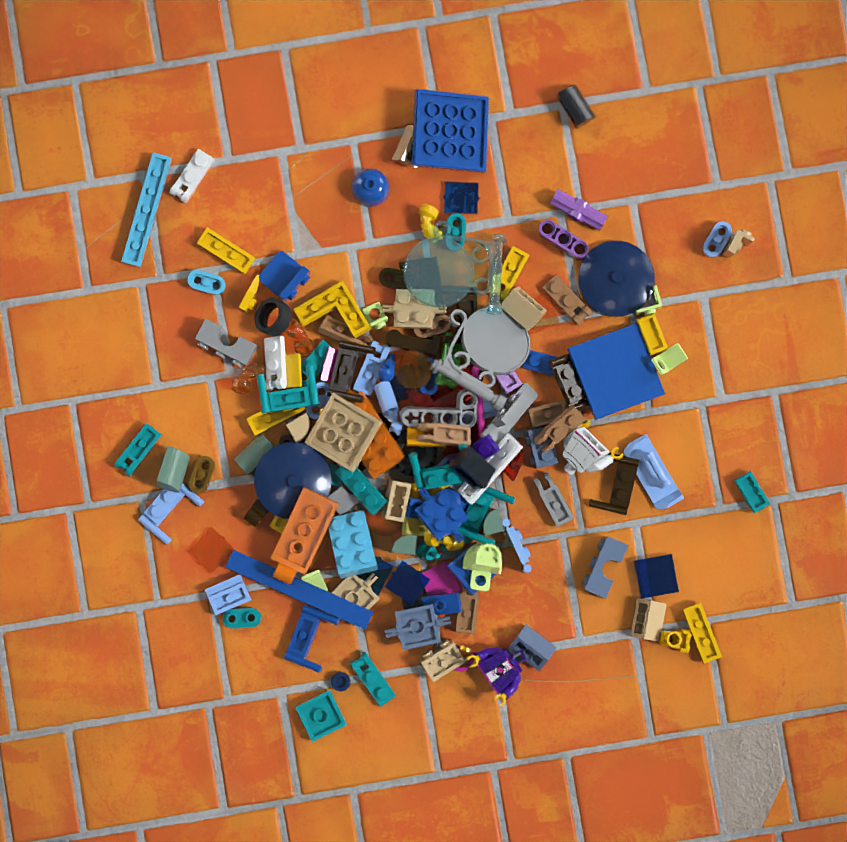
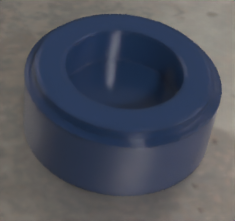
(340, 681)

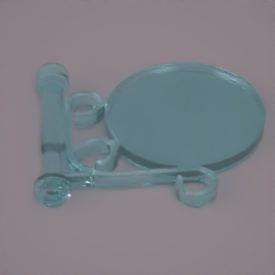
(443, 271)

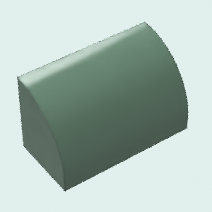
(251, 455)
(173, 470)
(493, 523)
(405, 545)

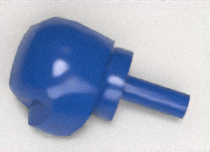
(387, 371)

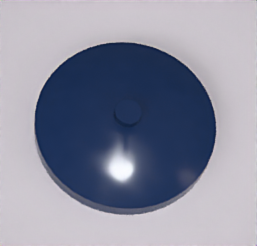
(616, 278)
(285, 473)

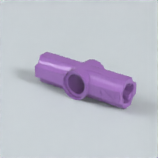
(578, 210)

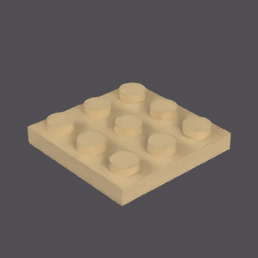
(343, 432)

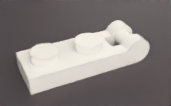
(192, 175)
(275, 363)

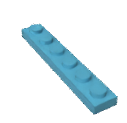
(146, 210)

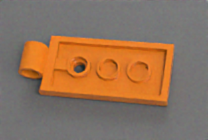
(383, 450)
(306, 527)

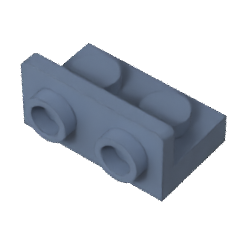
(537, 457)

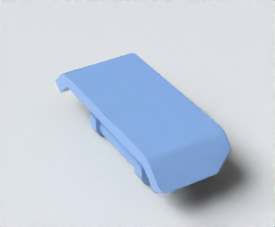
(653, 473)

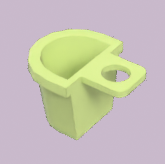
(483, 561)

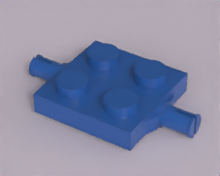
(441, 514)

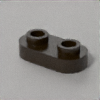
(397, 278)

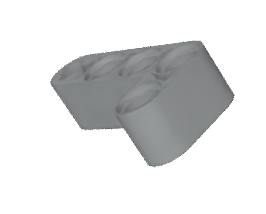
(439, 412)

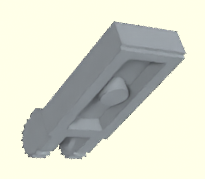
(554, 501)

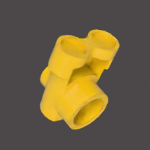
(679, 641)

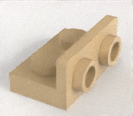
(736, 242)
(442, 659)

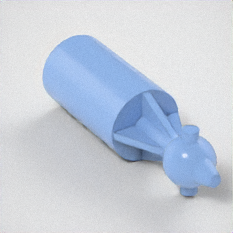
(388, 405)

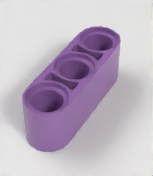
(557, 231)

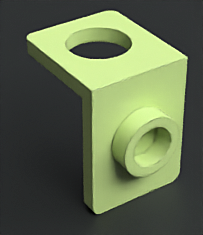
(652, 309)
(377, 323)
(669, 359)
(316, 579)

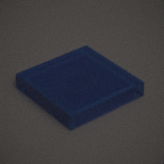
(656, 576)

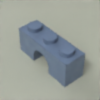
(609, 550)

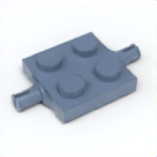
(417, 627)

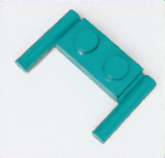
(288, 398)
(434, 476)
(478, 511)

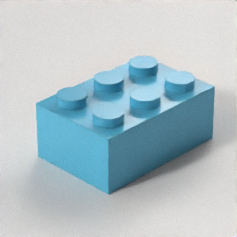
(352, 544)

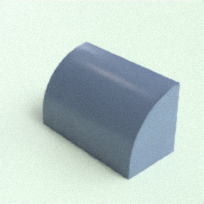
(534, 646)

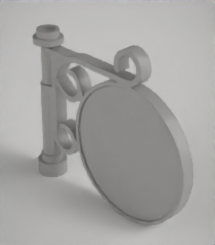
(491, 344)

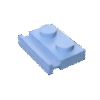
(228, 594)

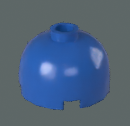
(370, 187)

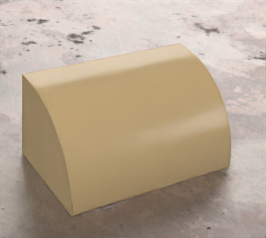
(404, 150)
(523, 308)
(300, 428)
(397, 496)
(648, 620)

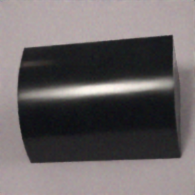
(575, 106)
(472, 468)

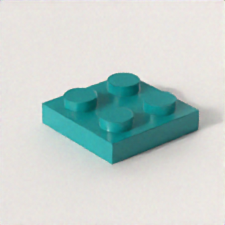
(321, 716)

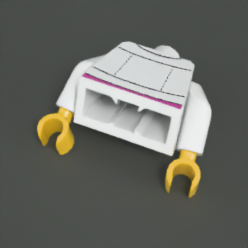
(585, 451)

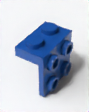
(284, 276)

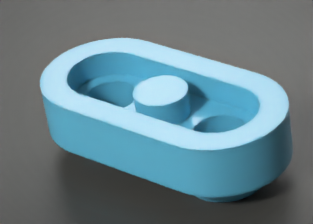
(207, 282)

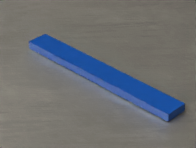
(300, 590)

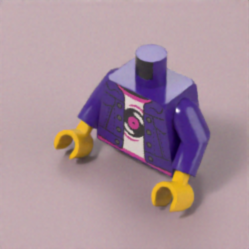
(500, 670)

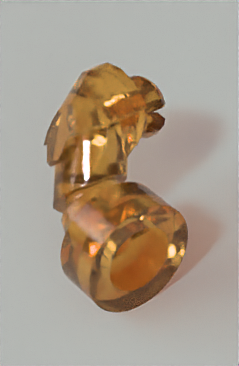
(303, 344)
(242, 383)

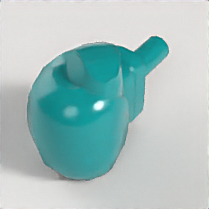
(426, 552)

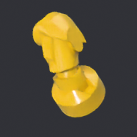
(428, 214)
(449, 541)

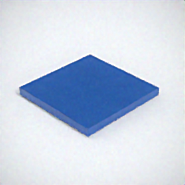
(450, 131)
(616, 371)

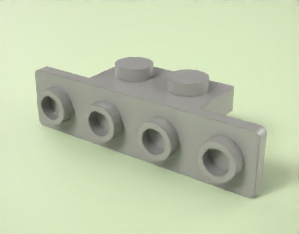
(510, 413)

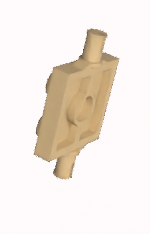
(410, 312)
(357, 591)

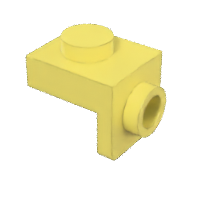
(413, 526)

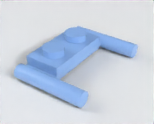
(162, 507)
(522, 552)

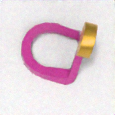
(469, 650)

